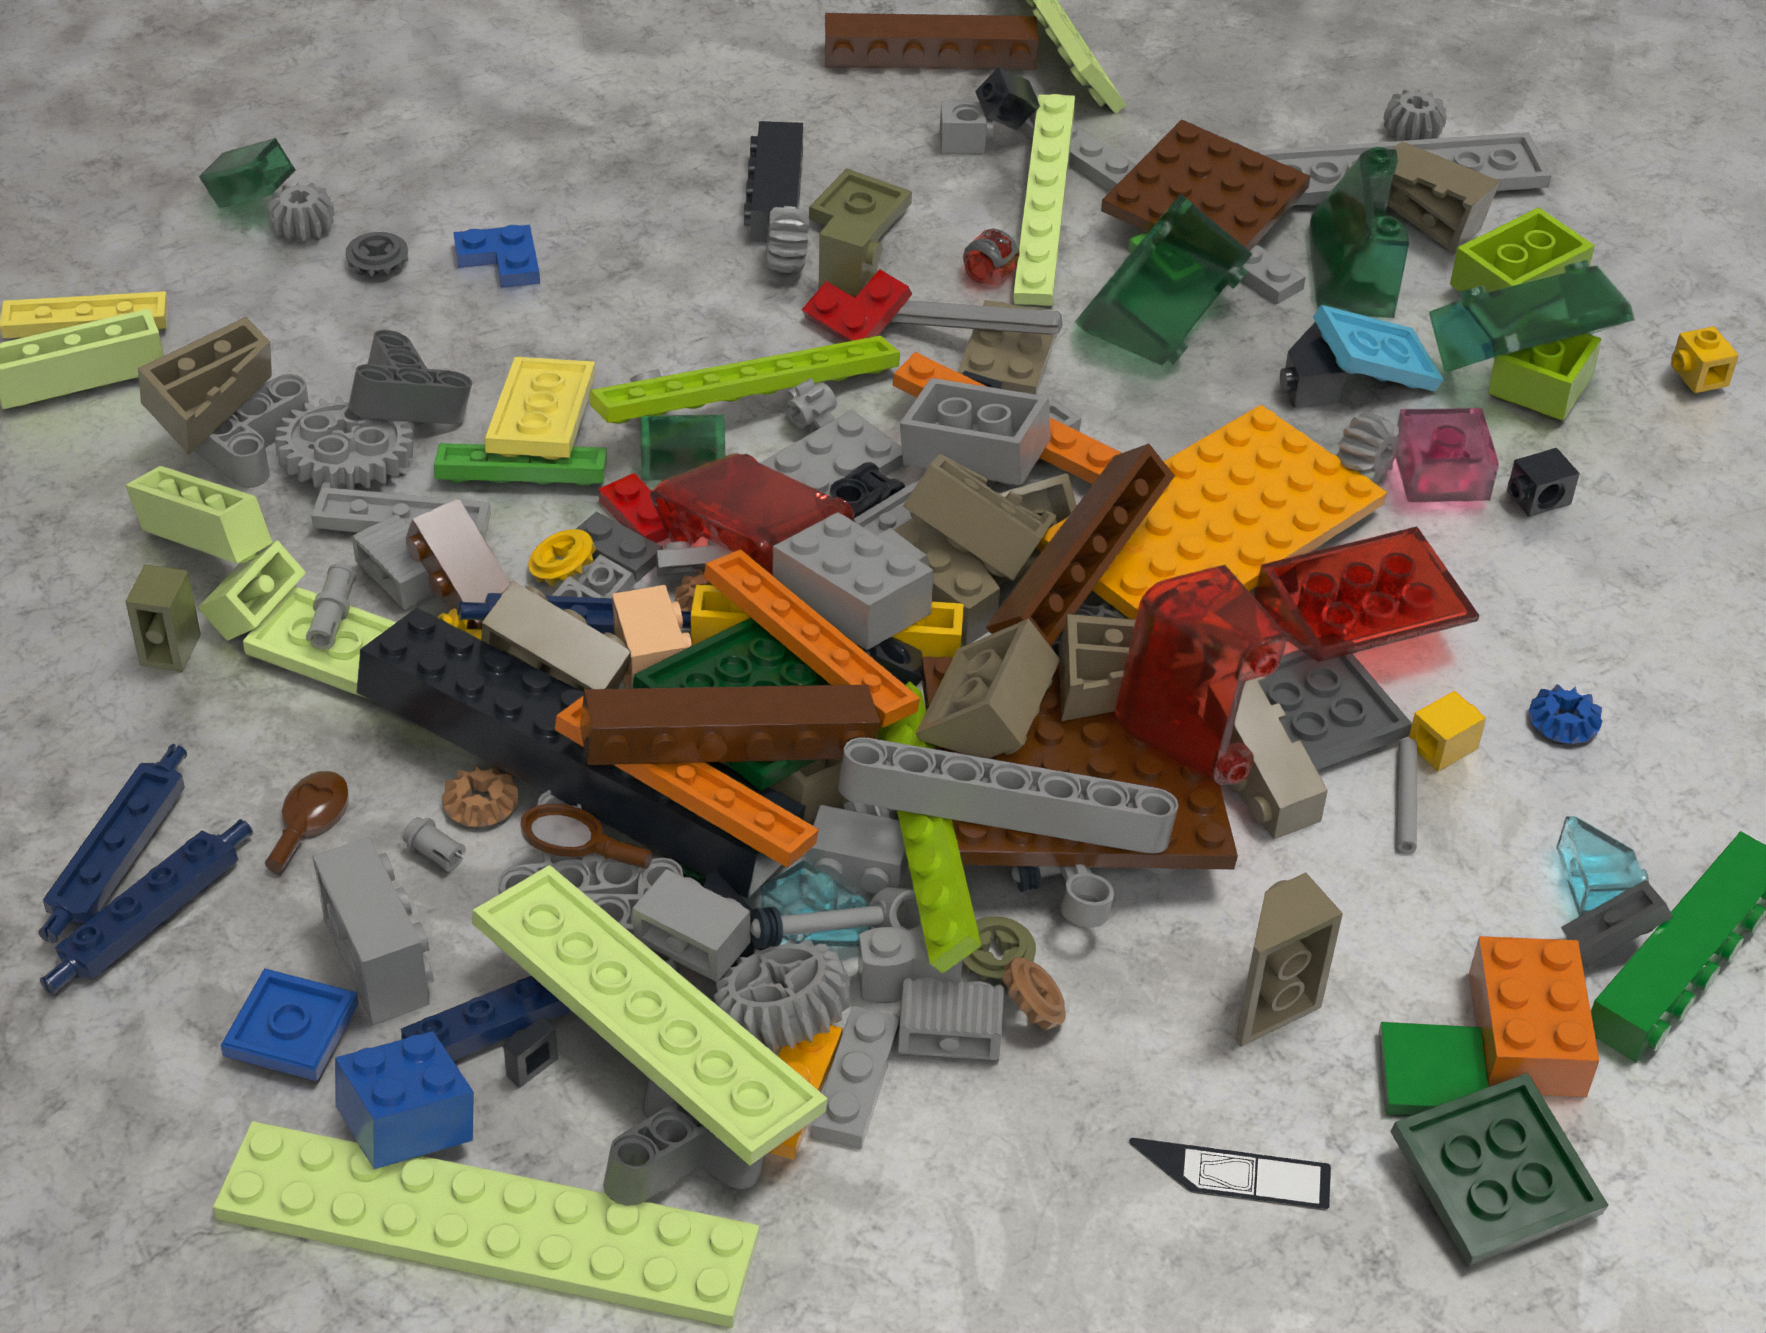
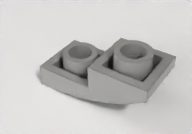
(598, 581)

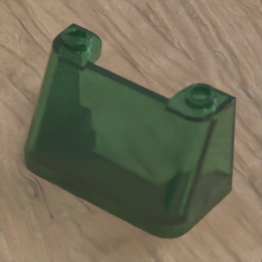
(1354, 246)
(1166, 285)

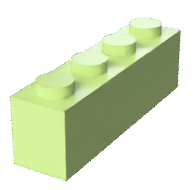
(77, 358)
(199, 514)

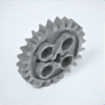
(341, 446)

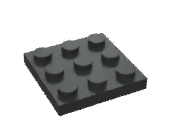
(1333, 707)

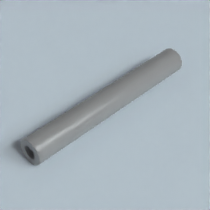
(1407, 796)

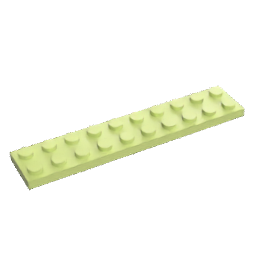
(490, 1224)

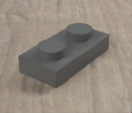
(621, 545)
(1617, 922)

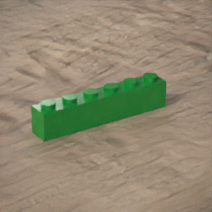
(1684, 952)

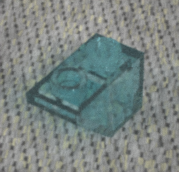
(808, 891)

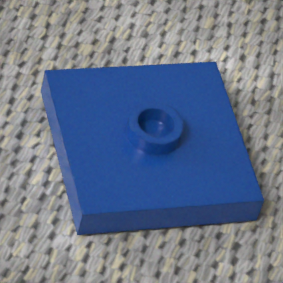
(290, 1024)

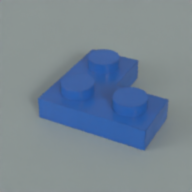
(506, 246)

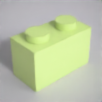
(252, 591)

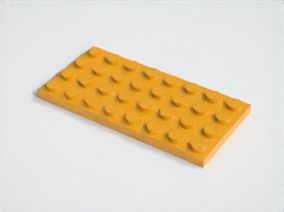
(1240, 502)

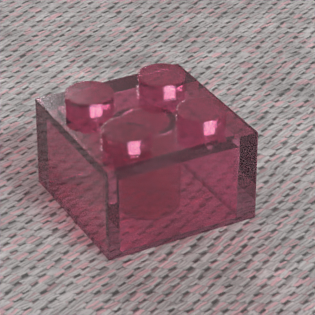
(1446, 455)

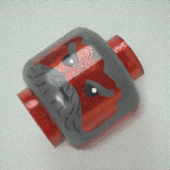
(991, 257)

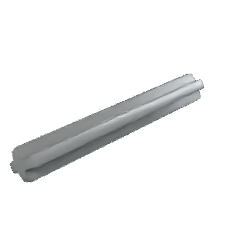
(979, 317)

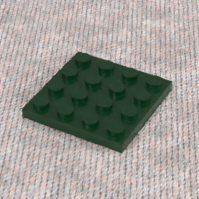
(737, 658)

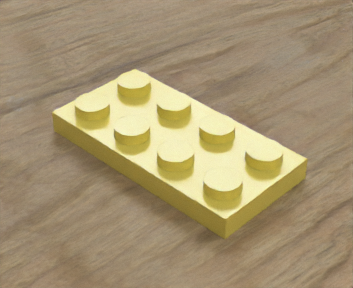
(540, 408)

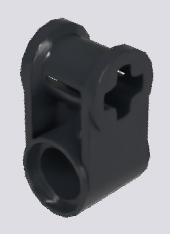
(865, 488)

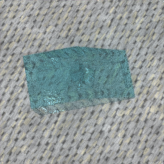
(1595, 864)

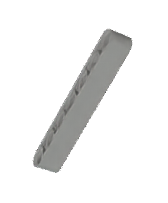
(1007, 795)

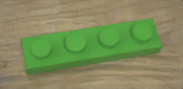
(471, 462)

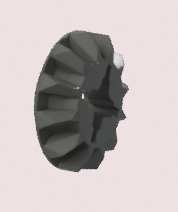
(376, 244)

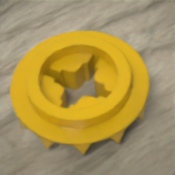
(571, 544)

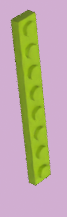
(742, 379)
(935, 867)

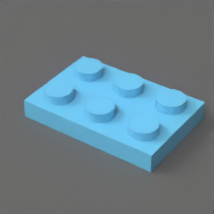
(1377, 348)

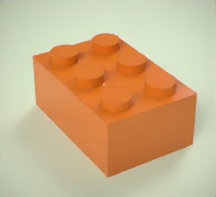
(1534, 1013)

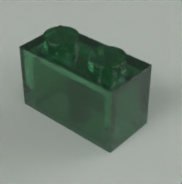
(247, 173)
(679, 443)

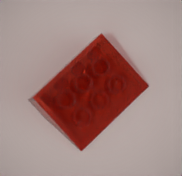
(1362, 595)

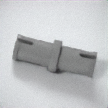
(331, 606)

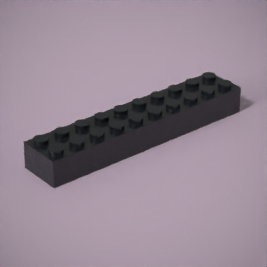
(509, 719)

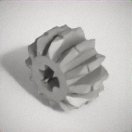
(1414, 116)
(301, 212)
(787, 239)
(1369, 446)

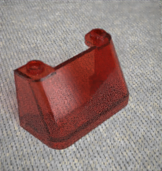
(741, 506)
(1189, 666)

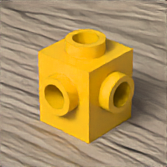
(1704, 359)

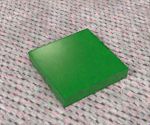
(1429, 1065)

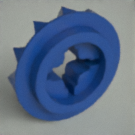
(1565, 727)

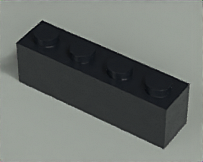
(772, 173)

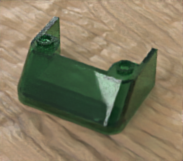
(1527, 315)

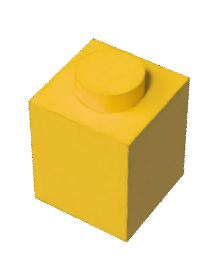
(1447, 730)

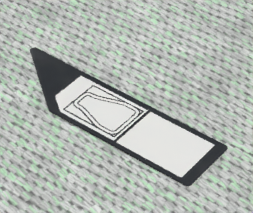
(1242, 1173)

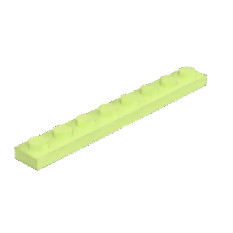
(1044, 201)

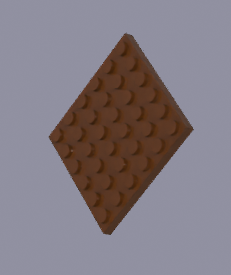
(1102, 750)

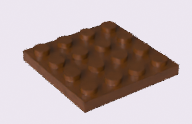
(1221, 178)

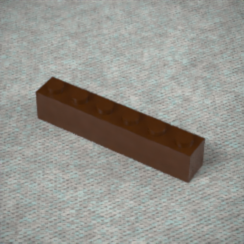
(931, 41)
(1086, 543)
(724, 723)

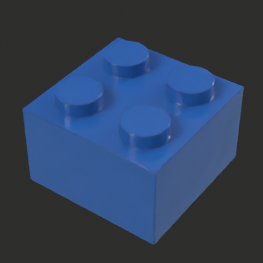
(404, 1099)

